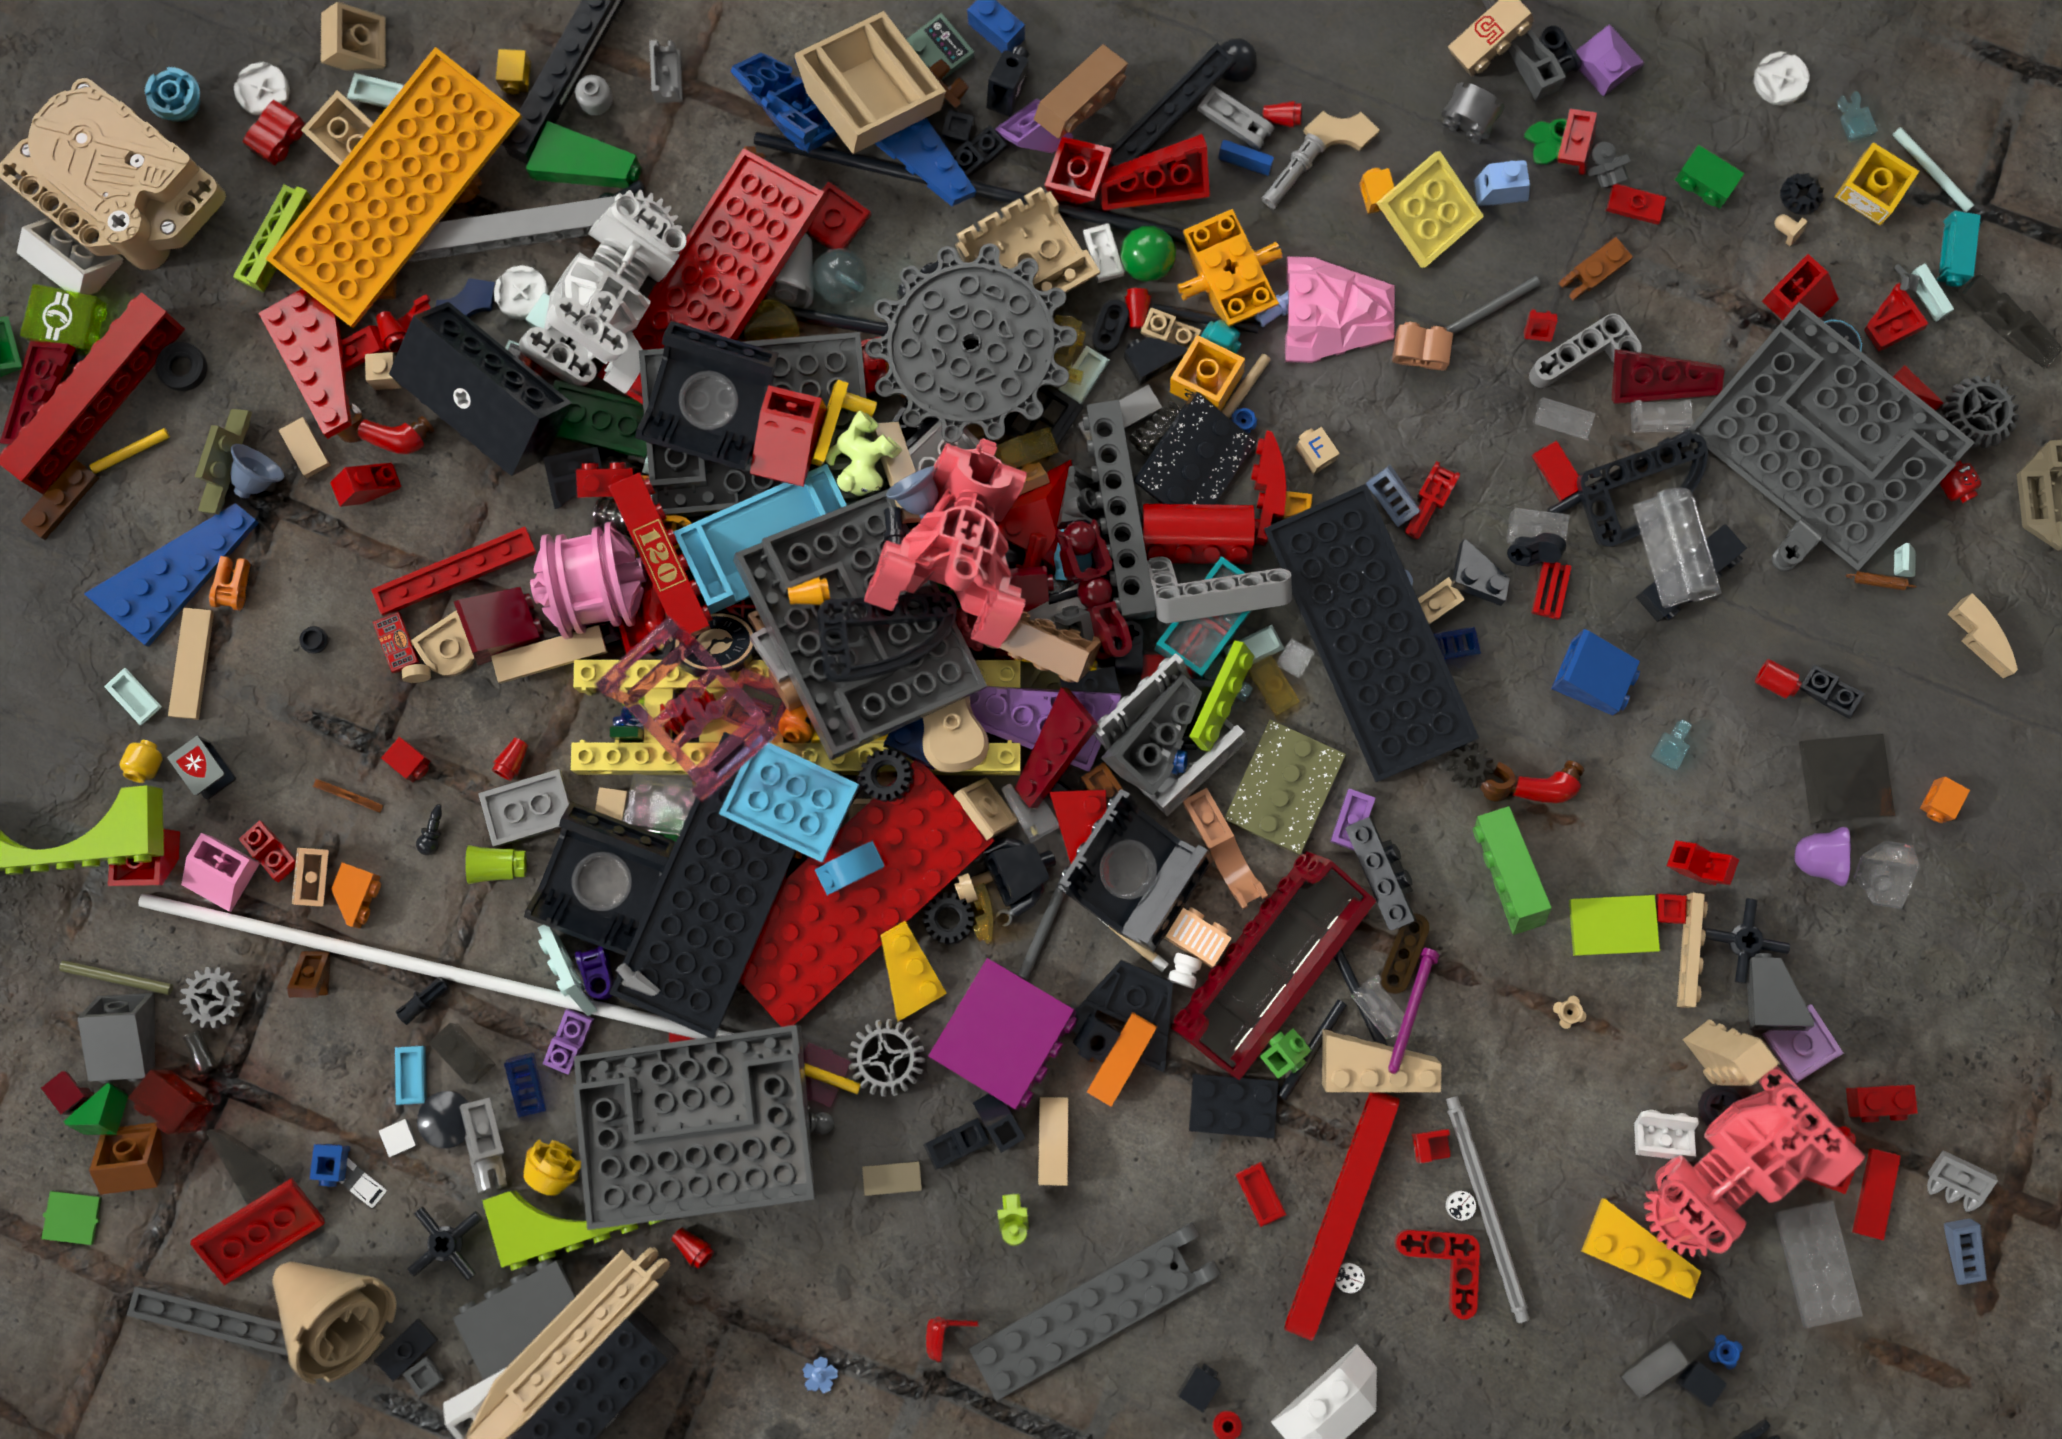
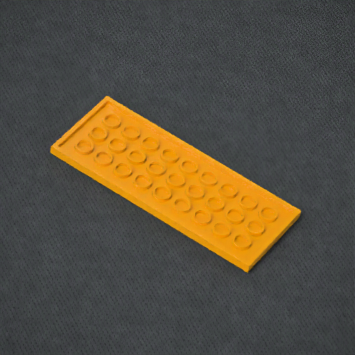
(394, 187)

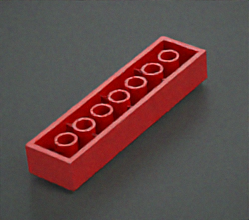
(90, 394)

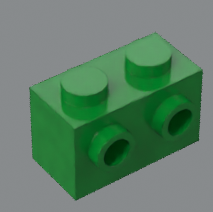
(1708, 177)

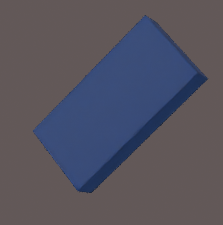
(1245, 157)

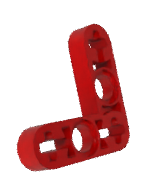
(1458, 1261)

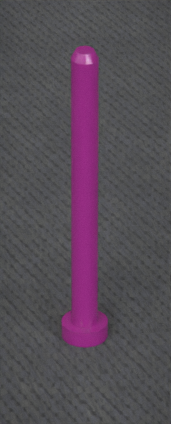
(1427, 958)

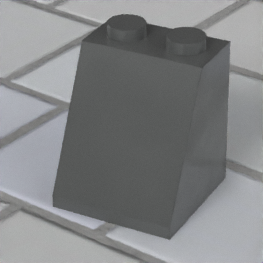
(118, 1037)

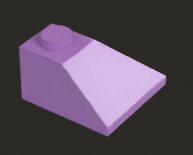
(1607, 60)
(1027, 133)

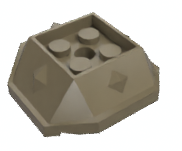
(2042, 494)

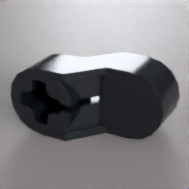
(1536, 549)

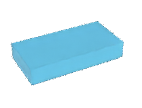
(410, 1075)

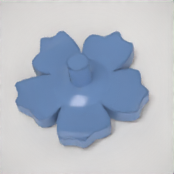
(819, 1375)

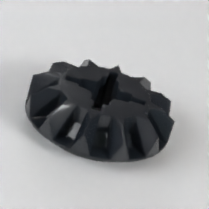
(1802, 205)
(1713, 1096)

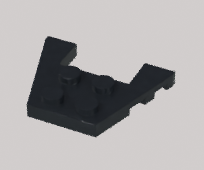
(1136, 991)

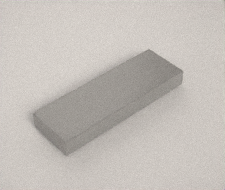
(1134, 410)

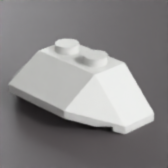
(1334, 1402)

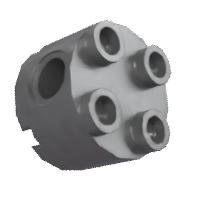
(1472, 112)

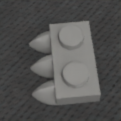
(1961, 1179)

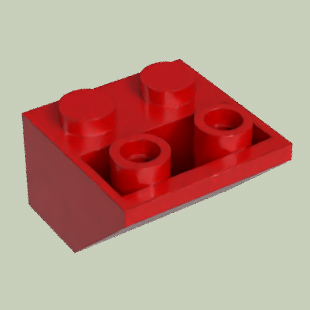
(1804, 284)

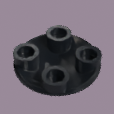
(441, 1120)

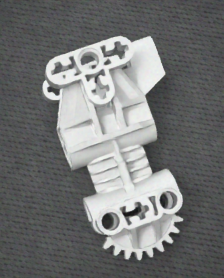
(606, 294)

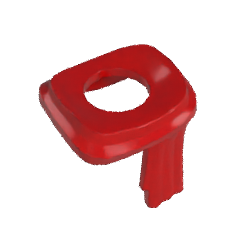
(935, 1335)

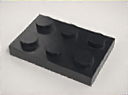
(1233, 1106)

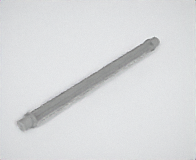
(1487, 1209)

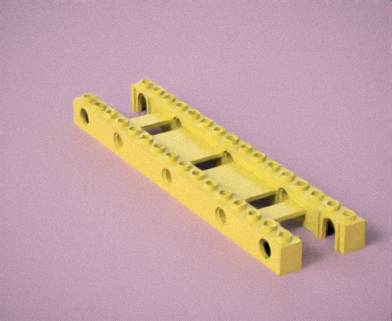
(653, 759)

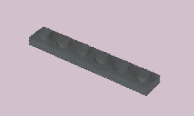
(207, 1319)

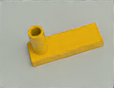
(838, 399)

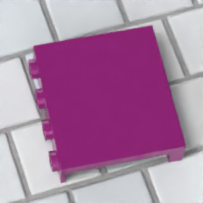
(1004, 1035)

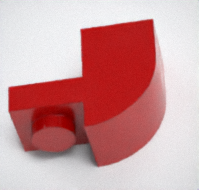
(1701, 864)

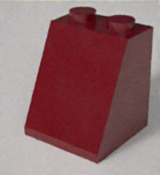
(498, 622)

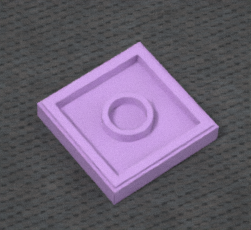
(1804, 1051)

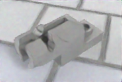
(483, 1144)

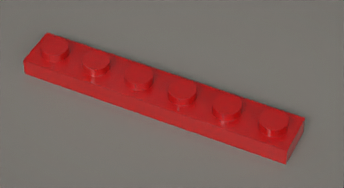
(453, 571)

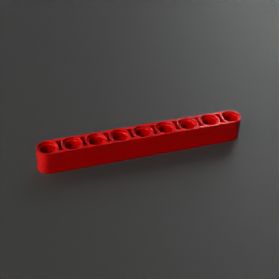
(1341, 1215)

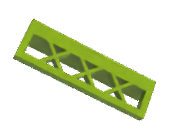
(263, 270)

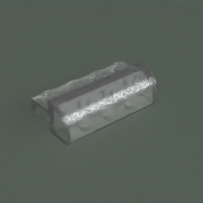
(1676, 547)

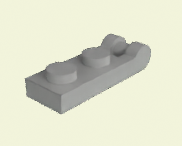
(1235, 117)

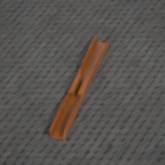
(348, 795)

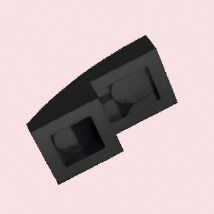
(956, 1143)

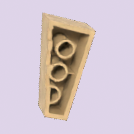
(1729, 1055)
(1363, 1067)

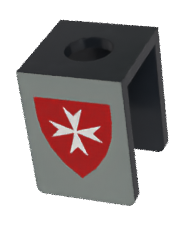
(201, 767)

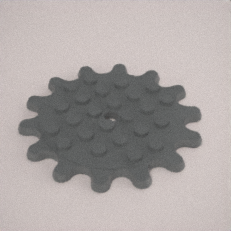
(964, 303)

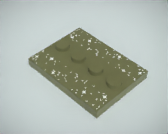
(1284, 787)

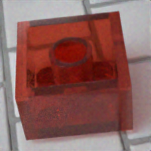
(170, 1102)

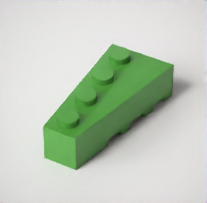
(1512, 870)

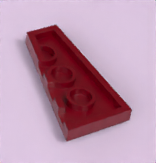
(1661, 378)
(36, 384)
(1058, 744)

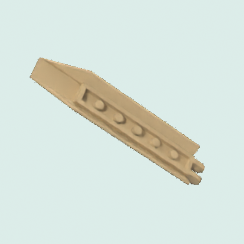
(566, 1343)

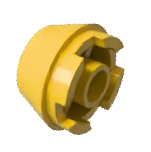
(550, 1167)

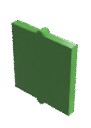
(71, 1217)

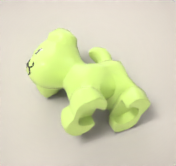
(861, 475)

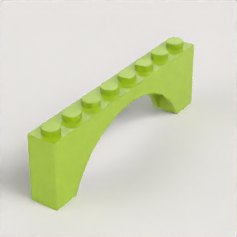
(126, 832)
(527, 1232)

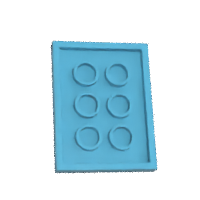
(790, 800)

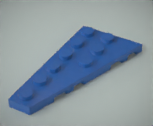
(161, 584)

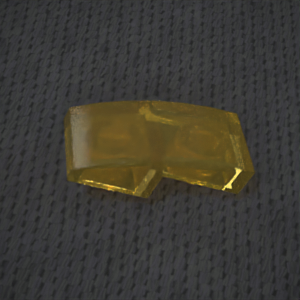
(985, 923)

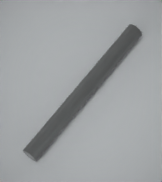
(1494, 305)
(1041, 933)

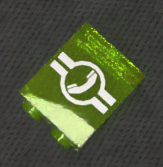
(63, 317)

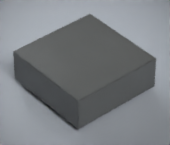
(424, 1376)

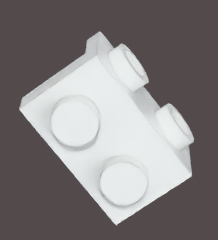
(1665, 1135)

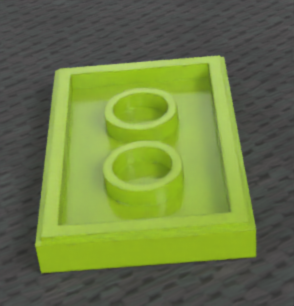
(1614, 925)

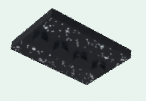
(1195, 456)

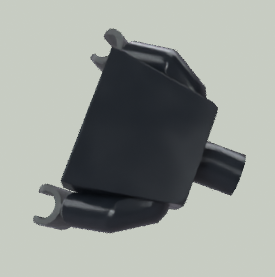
(1017, 873)

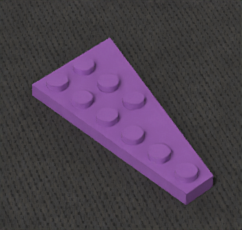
(1021, 714)

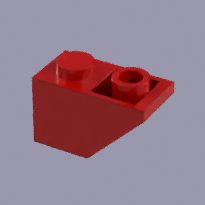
(364, 483)

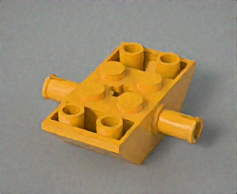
(1222, 246)

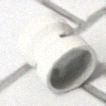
(1185, 969)

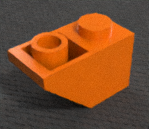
(354, 892)

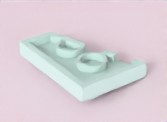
(561, 965)

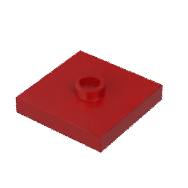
(838, 219)

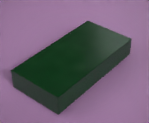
(627, 734)

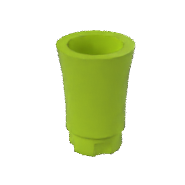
(494, 864)

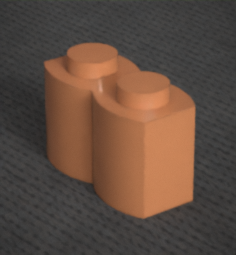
(1422, 346)

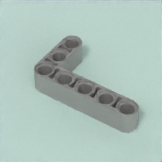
(1217, 595)

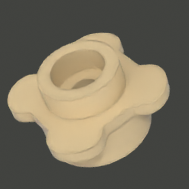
(1577, 1015)

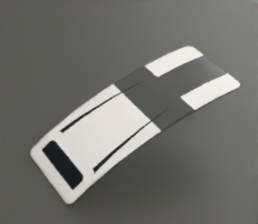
(362, 1185)

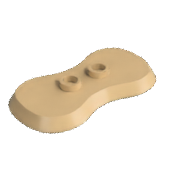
(954, 738)

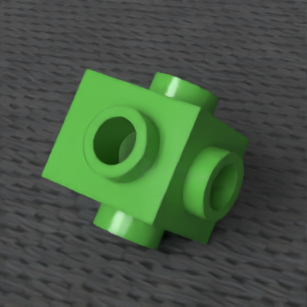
(1285, 1053)

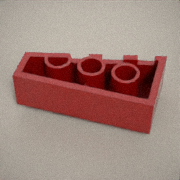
(1158, 177)

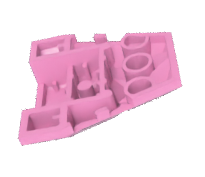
(1334, 310)

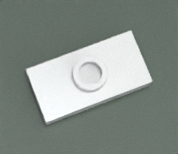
(1103, 252)

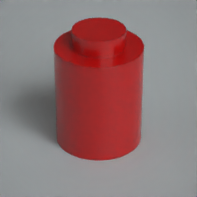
(1778, 679)

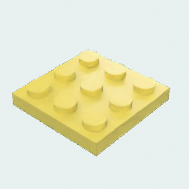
(1430, 209)

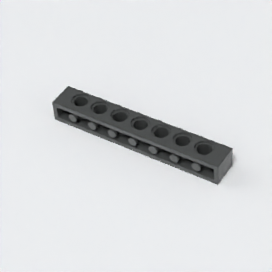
(1109, 416)

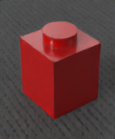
(406, 760)

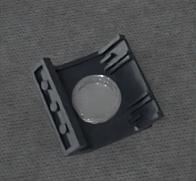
(708, 395)
(1134, 873)
(599, 878)

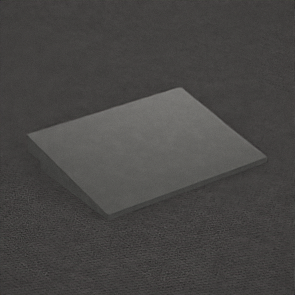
(804, 365)
(1830, 436)
(846, 552)
(693, 1127)

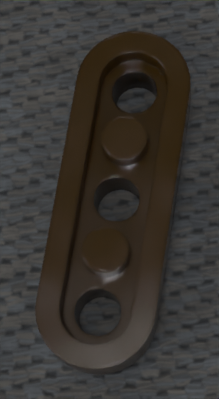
(1400, 967)

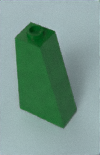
(581, 160)

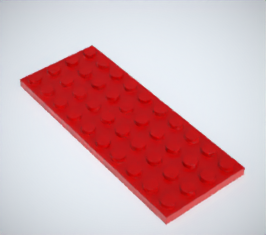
(730, 254)
(822, 938)

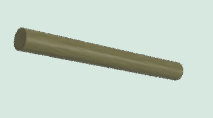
(116, 977)

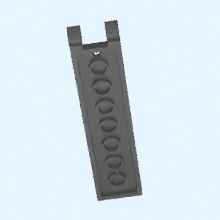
(1089, 1314)

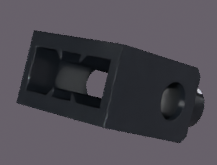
(1011, 74)

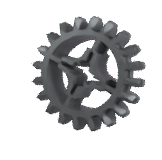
(1986, 430)

